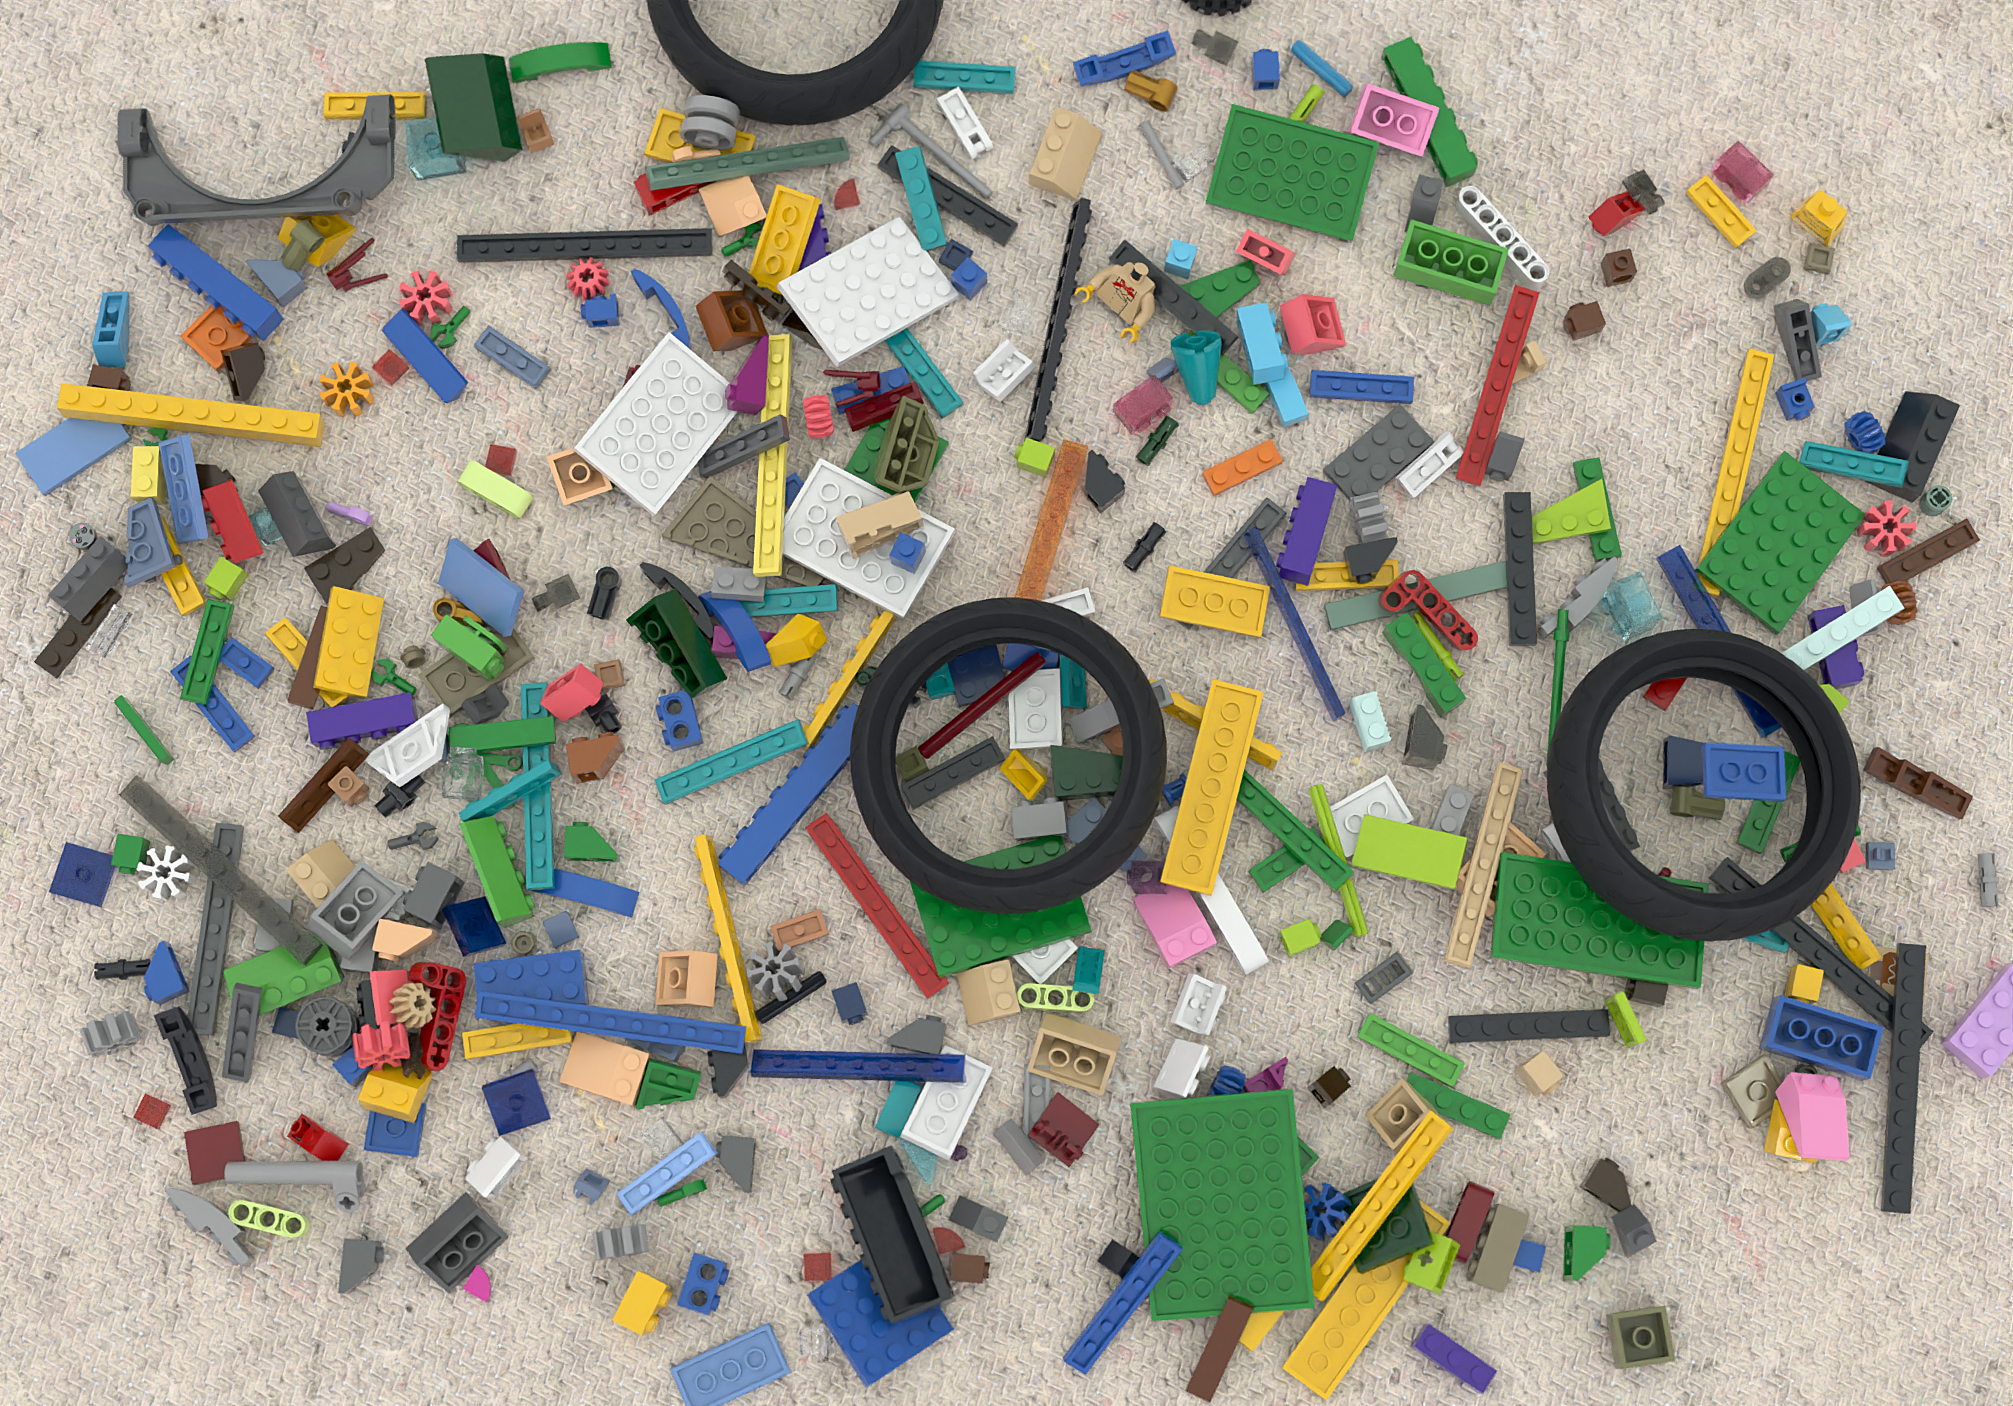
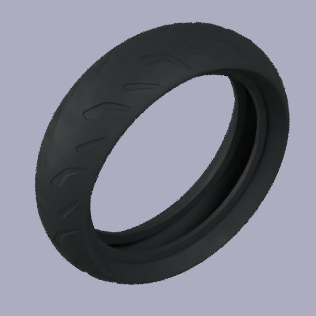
(797, 97)
(914, 662)
(1802, 712)

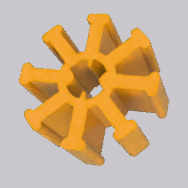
(351, 379)

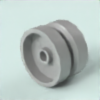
(709, 122)

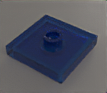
(83, 875)
(474, 926)
(516, 1102)

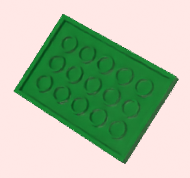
(1292, 172)
(1780, 542)
(971, 938)

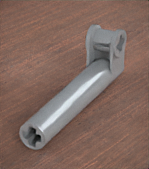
(343, 1175)

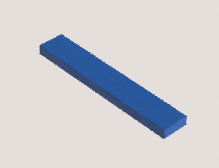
(1122, 1303)

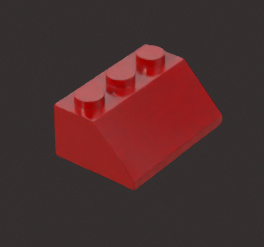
(231, 521)

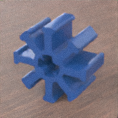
(1329, 1201)

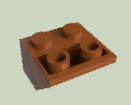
(594, 757)

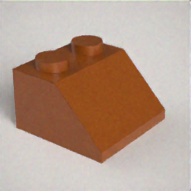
(730, 320)

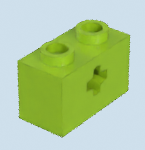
(1432, 1275)

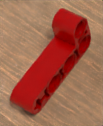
(1434, 613)
(445, 1020)

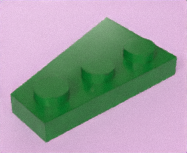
(1224, 288)

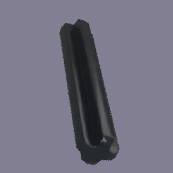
(776, 1007)

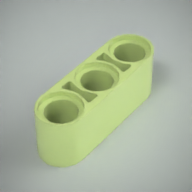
(495, 489)
(1042, 1004)
(256, 1219)

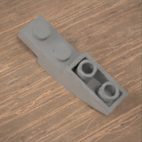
(1587, 594)
(1103, 716)
(206, 1215)

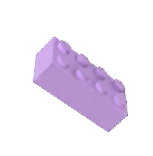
(1985, 1031)

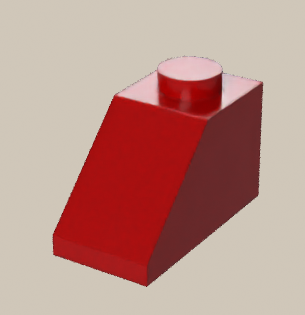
(1615, 213)

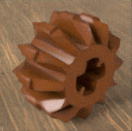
(1907, 597)

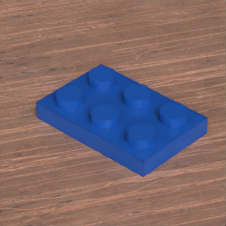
(1743, 772)

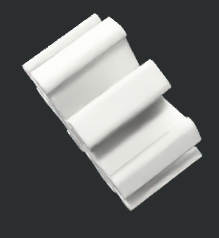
(162, 884)

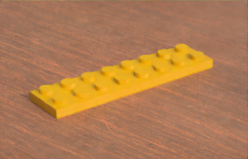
(1211, 787)
(1350, 1320)

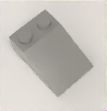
(354, 910)

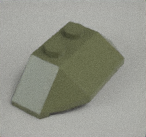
(907, 448)

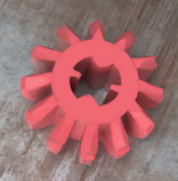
(594, 284)
(818, 416)

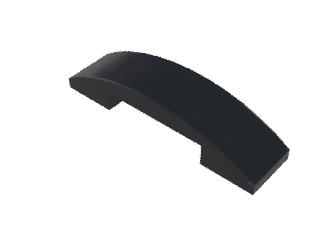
(660, 577)
(190, 1057)

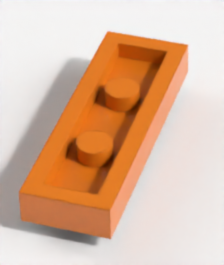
(1242, 467)

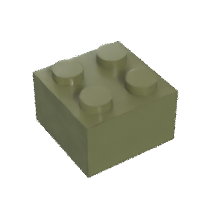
(1640, 1337)

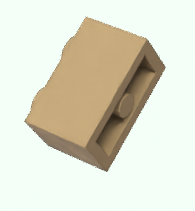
(1540, 1074)

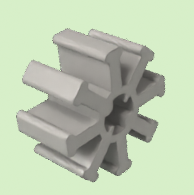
(1368, 517)
(764, 976)
(110, 1034)
(620, 1242)

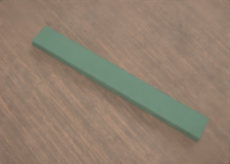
(747, 163)
(1450, 586)

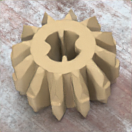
(412, 1005)

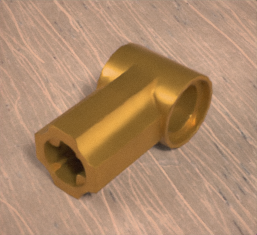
(1156, 92)
(459, 611)

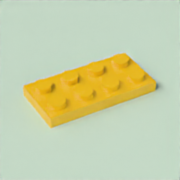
(666, 138)
(783, 237)
(1214, 601)
(348, 642)

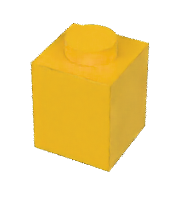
(1804, 983)

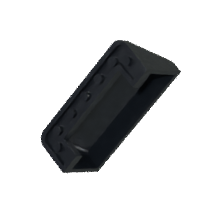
(892, 1236)

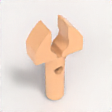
(686, 153)

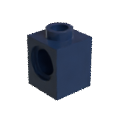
(850, 1004)

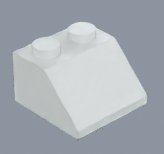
(495, 1167)

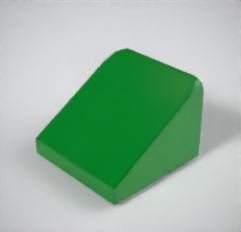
(1336, 934)

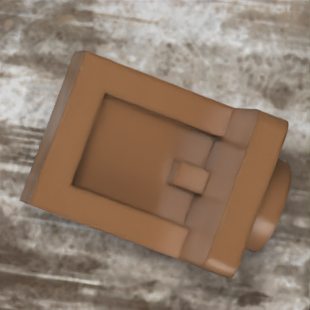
(535, 130)
(349, 787)

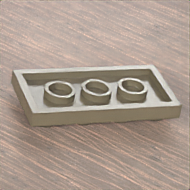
(454, 681)

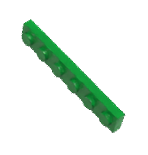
(1293, 833)

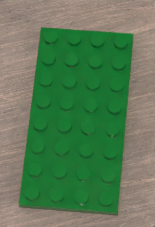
(1559, 922)

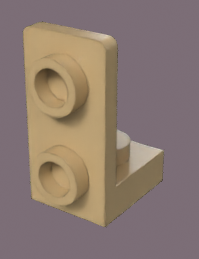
(1530, 362)

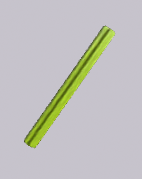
(1333, 842)

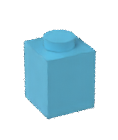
(1180, 259)

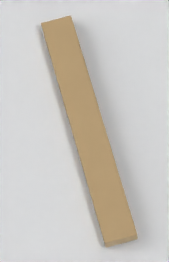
(1483, 865)

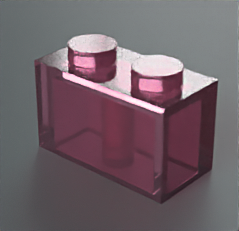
(1742, 172)
(1143, 405)

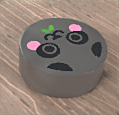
(82, 536)

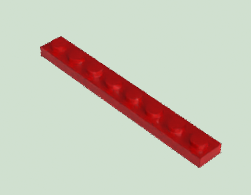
(1497, 385)
(876, 905)

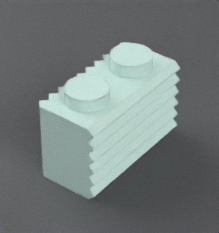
(1370, 721)

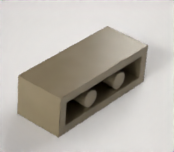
(1497, 1247)

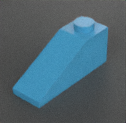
(112, 330)

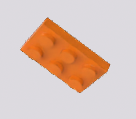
(212, 334)

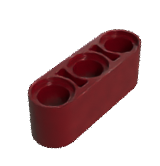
(1469, 1218)

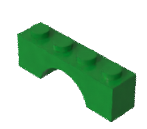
(1416, 651)

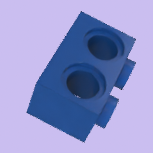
(684, 719)
(695, 1281)

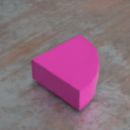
(479, 1284)

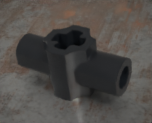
(604, 714)
(399, 797)

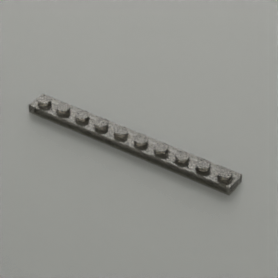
(221, 870)

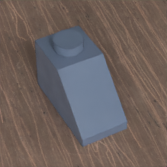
(280, 281)

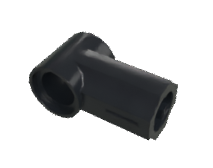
(604, 596)

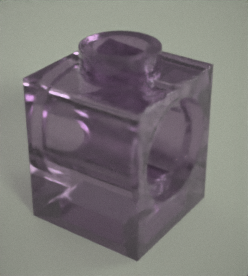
(1153, 886)

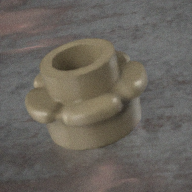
(413, 657)
(523, 951)

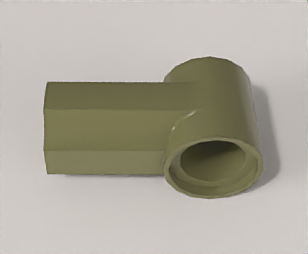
(304, 242)
(1690, 803)

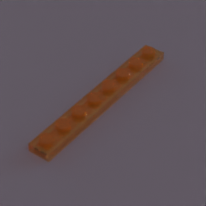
(1052, 520)

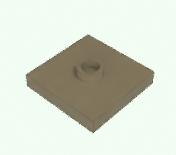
(1754, 1090)

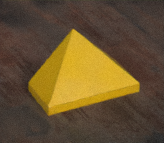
(1024, 773)

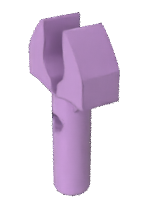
(354, 513)

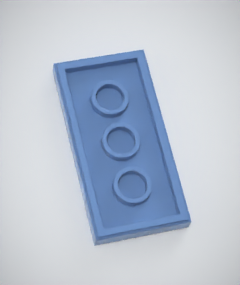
(70, 450)
(183, 489)
(480, 587)
(731, 1369)

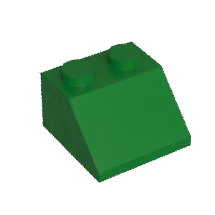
(1583, 1249)

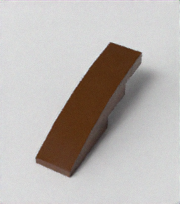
(1918, 783)

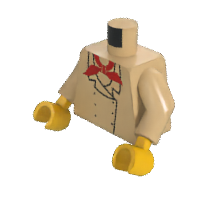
(1126, 292)

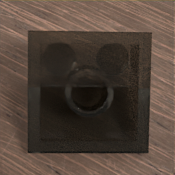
(1424, 741)

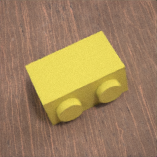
(147, 474)

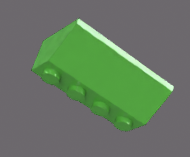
(1451, 262)
(497, 870)
(285, 977)

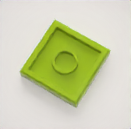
(1625, 1020)

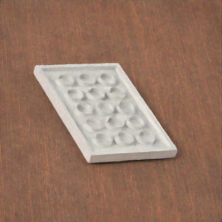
(867, 291)
(658, 424)
(816, 543)

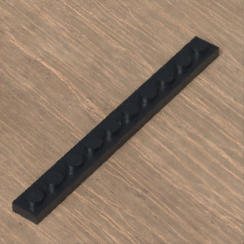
(584, 245)
(1060, 312)
(1820, 953)
(1903, 1078)

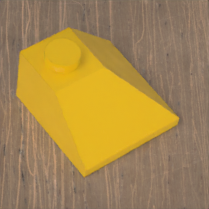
(1779, 1138)

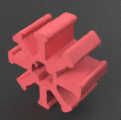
(432, 288)
(1875, 528)
(381, 1045)

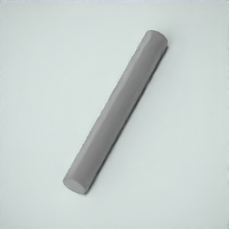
(1162, 154)

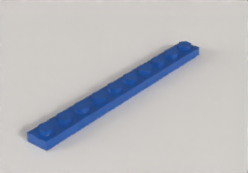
(610, 1021)

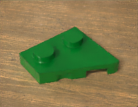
(667, 1083)

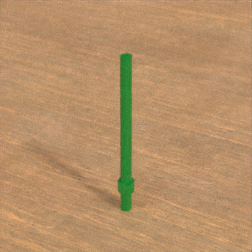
(1561, 636)

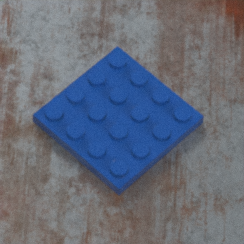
(861, 1331)

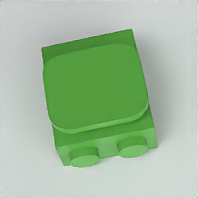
(471, 645)

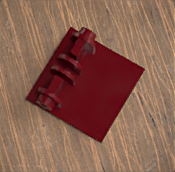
(1063, 1130)

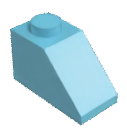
(1829, 323)

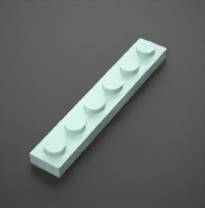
(1845, 629)

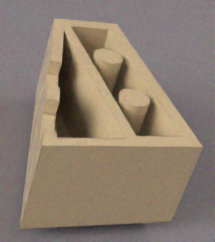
(879, 523)

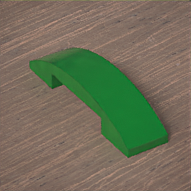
(559, 58)

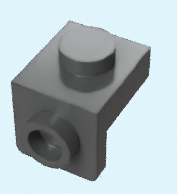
(485, 705)

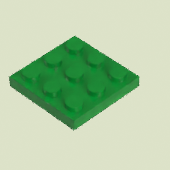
(866, 454)

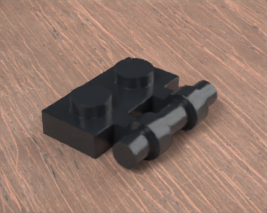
(365, 998)

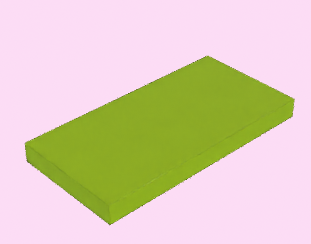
(1409, 852)

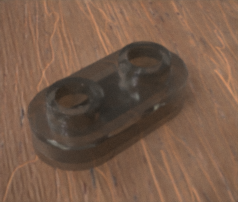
(1766, 279)

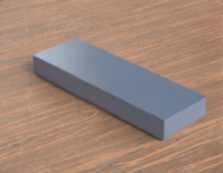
(512, 357)

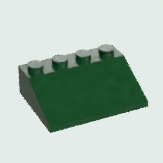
(474, 106)

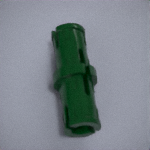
(1157, 440)

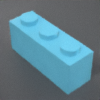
(1261, 343)

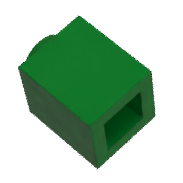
(129, 852)

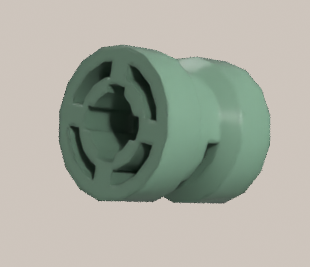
(1931, 504)

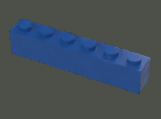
(215, 282)

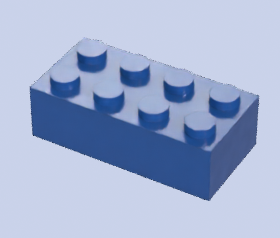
(544, 976)
(1821, 1038)

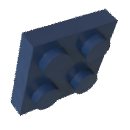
(975, 673)

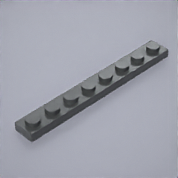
(213, 938)

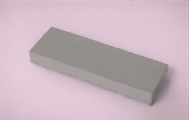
(1036, 1098)

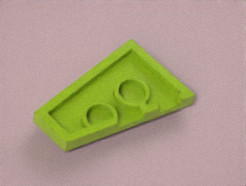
(1574, 516)

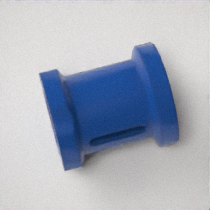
(1174, 790)

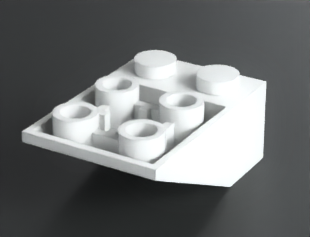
(1180, 1069)

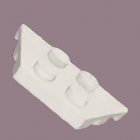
(413, 748)

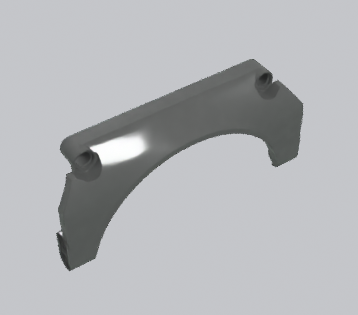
(156, 183)

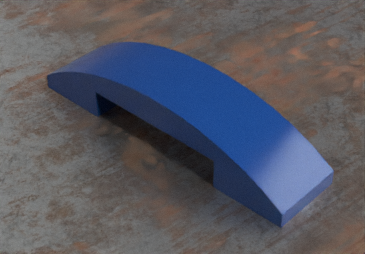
(1120, 64)
(651, 287)
(741, 630)
(593, 893)

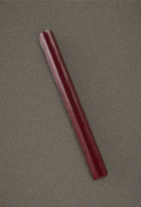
(982, 705)

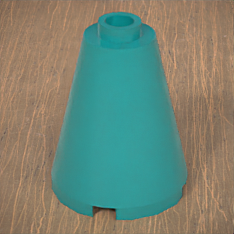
(1198, 363)

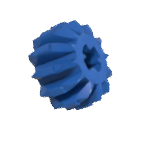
(1864, 432)
(1227, 1081)

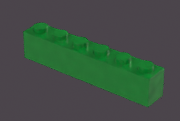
(1415, 80)

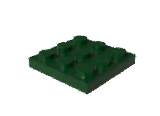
(1398, 1236)

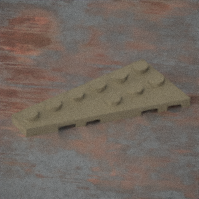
(725, 528)

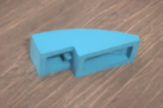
(1287, 399)

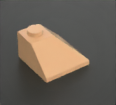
(732, 204)

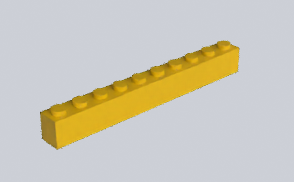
(191, 415)

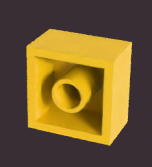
(642, 1303)

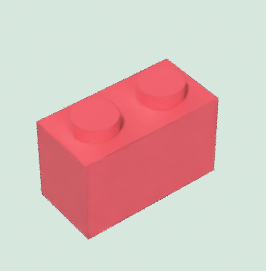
(1266, 252)
(572, 693)

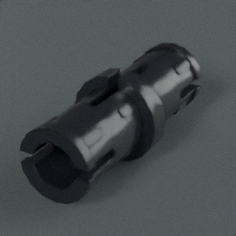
(1144, 547)
(121, 969)

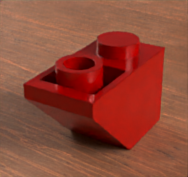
(317, 1139)

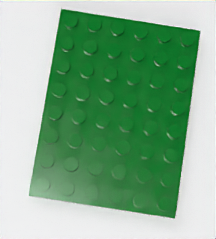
(1230, 1192)

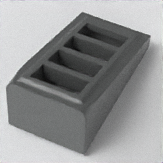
(1378, 970)

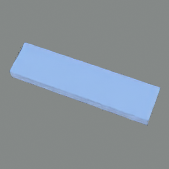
(667, 1173)

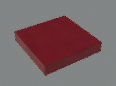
(212, 1149)

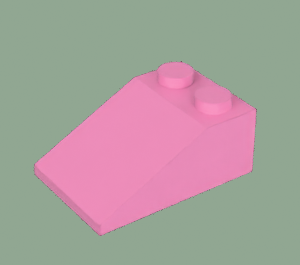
(1393, 119)
(1175, 925)
(1815, 1115)

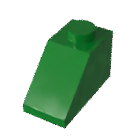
(586, 844)

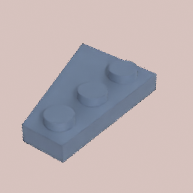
(148, 544)
(1086, 820)

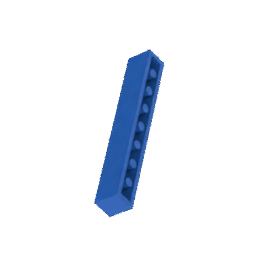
(791, 800)

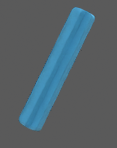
(1321, 68)

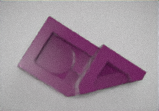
(1268, 1079)

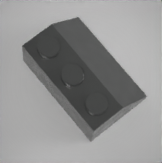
(295, 514)
(89, 578)
(456, 1242)

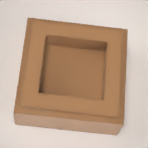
(610, 674)

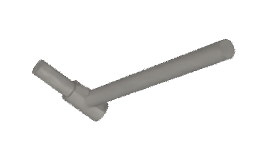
(899, 119)

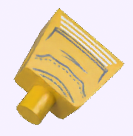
(1820, 217)

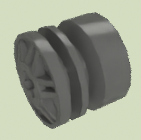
(341, 1024)

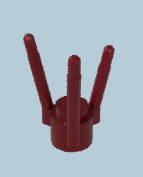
(340, 274)
(866, 381)

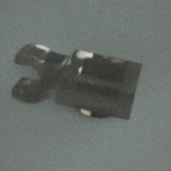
(1218, 47)
(1642, 188)
(559, 591)
(414, 1062)

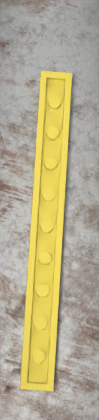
(773, 463)

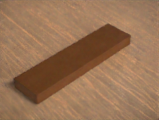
(1929, 553)
(302, 690)
(316, 791)
(1219, 1348)

